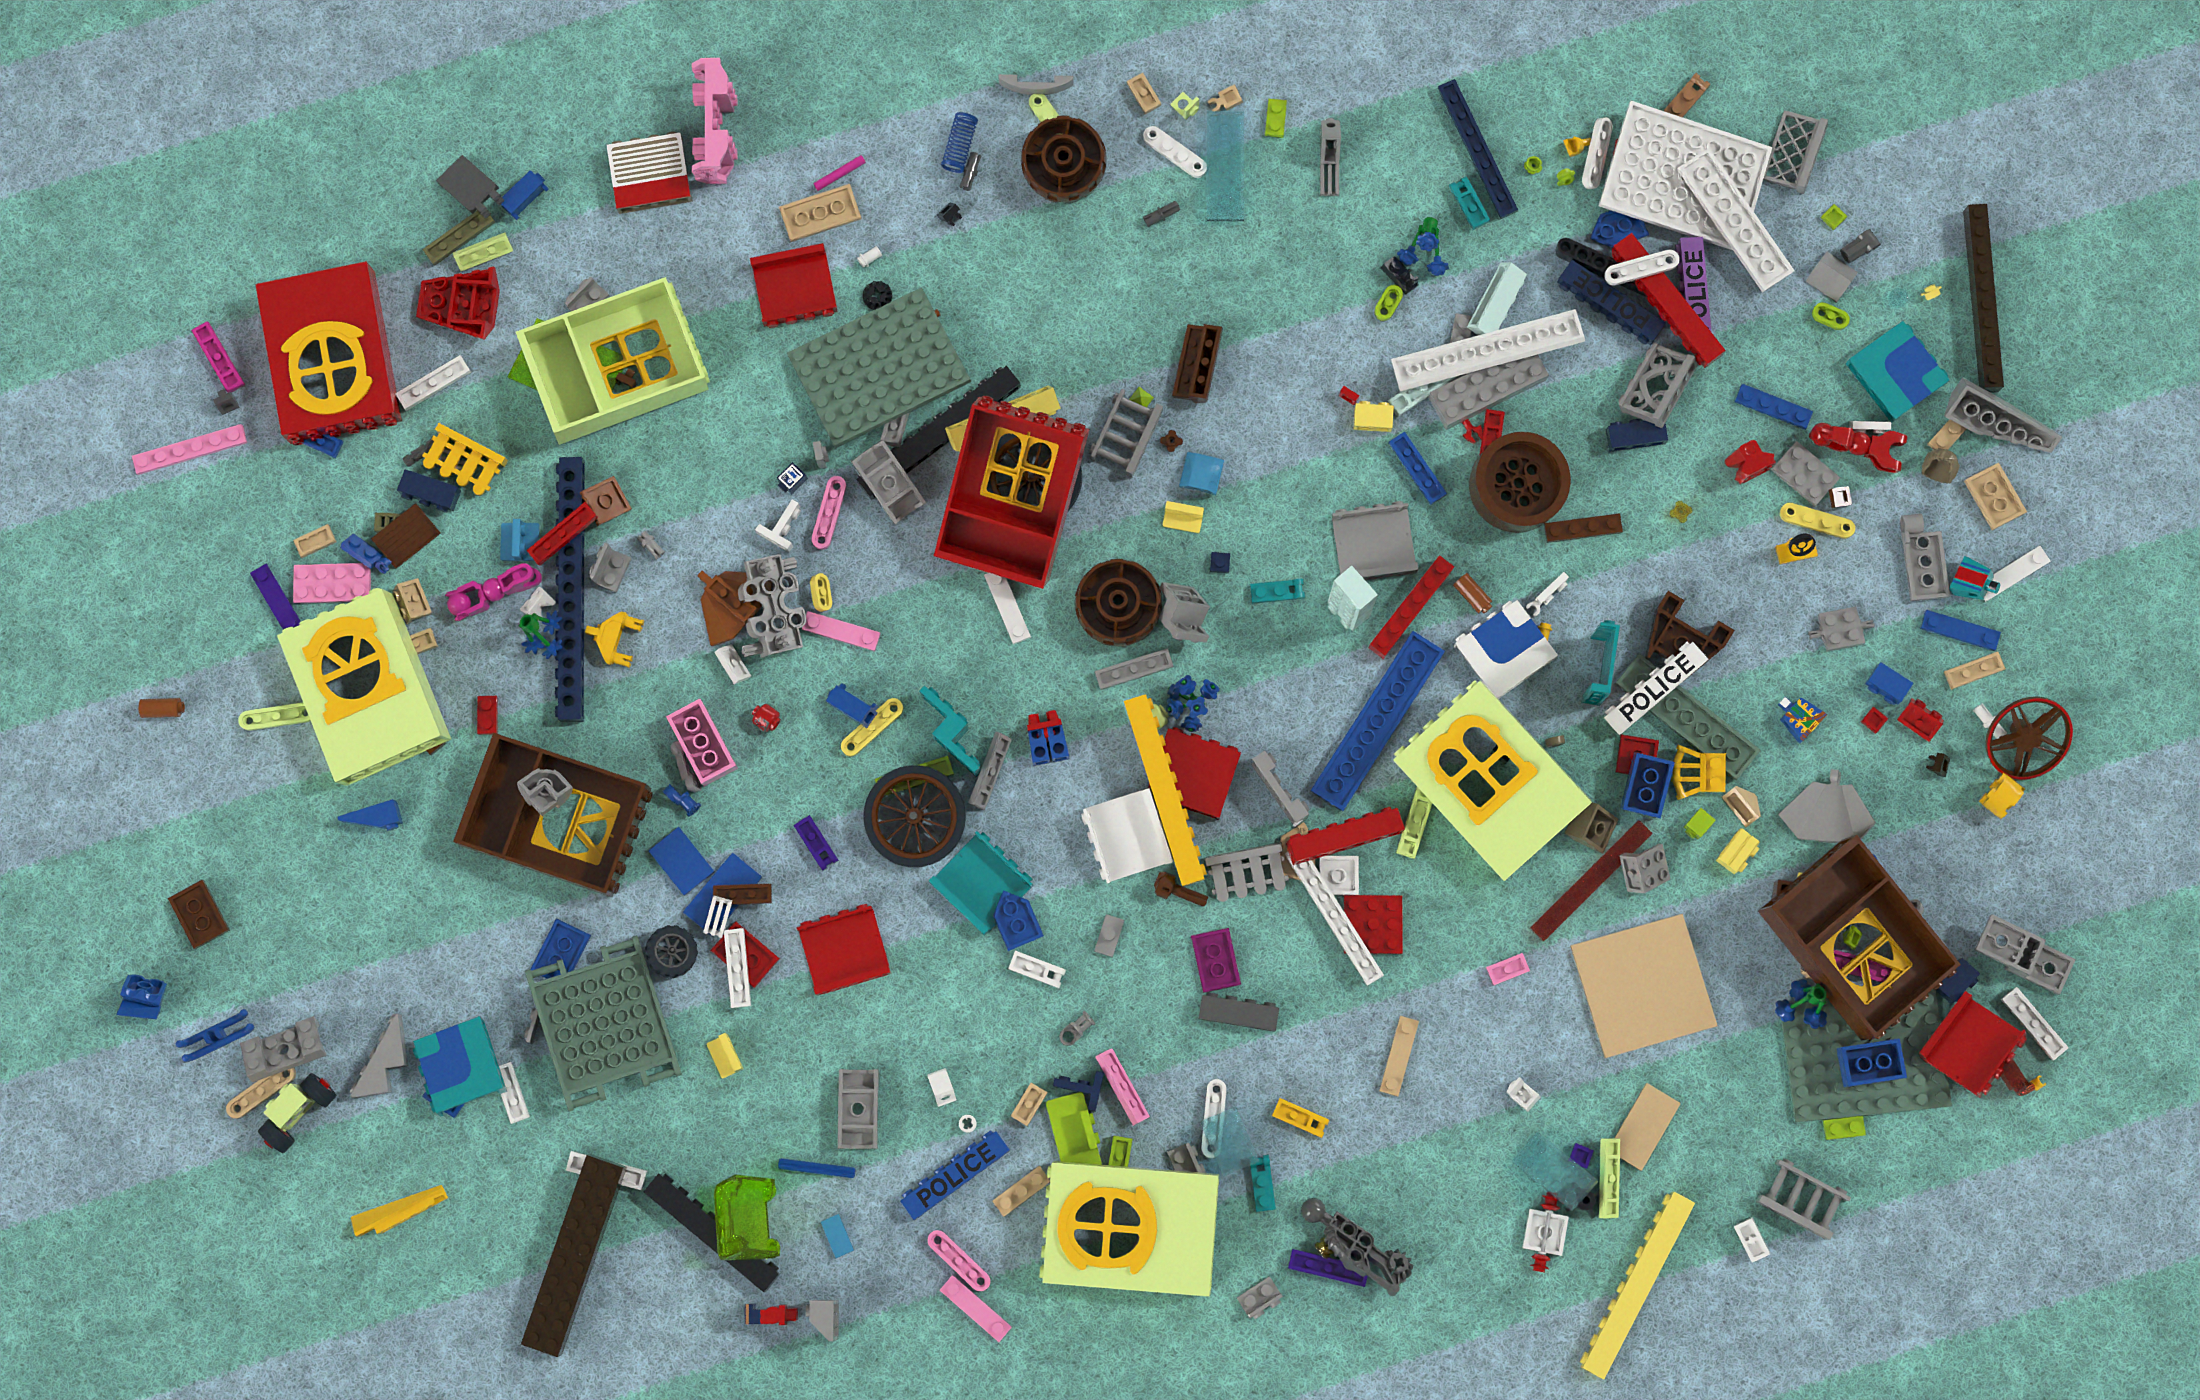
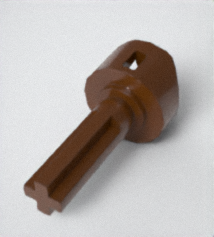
(1166, 885)

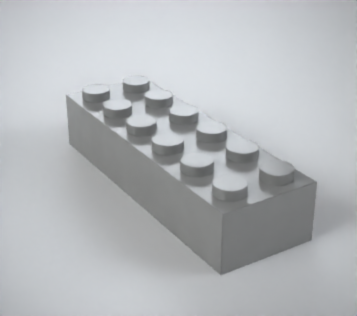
(1485, 389)

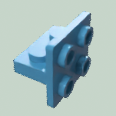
(517, 539)

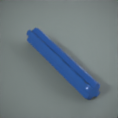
(817, 1168)

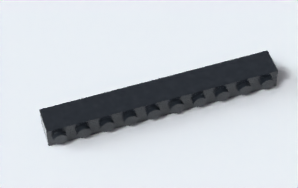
(934, 436)

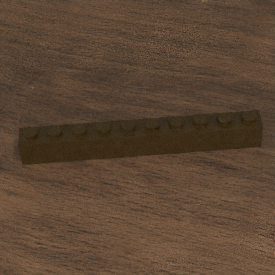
(1983, 297)

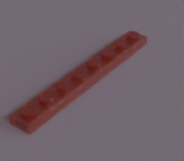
(1589, 881)

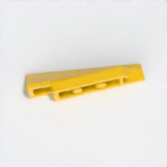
(394, 1213)

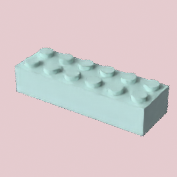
(1351, 598)

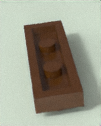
(744, 893)

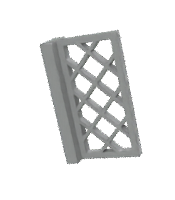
(1808, 159)

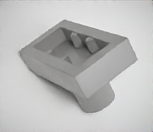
(1109, 935)

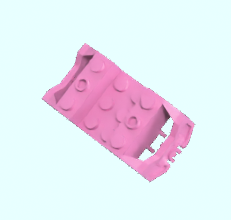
(717, 146)

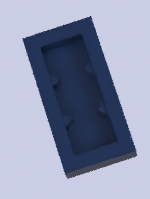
(1083, 1086)

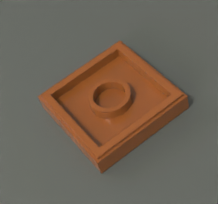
(606, 500)

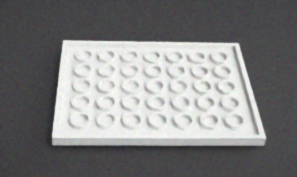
(1645, 174)

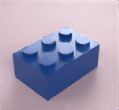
(1647, 785)
(1871, 1063)

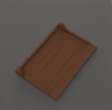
(405, 535)

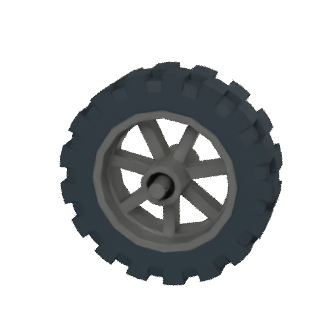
(668, 970)

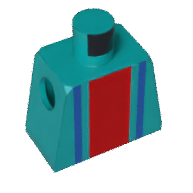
(1973, 580)

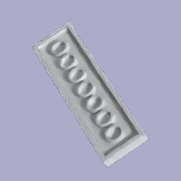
(1735, 220)

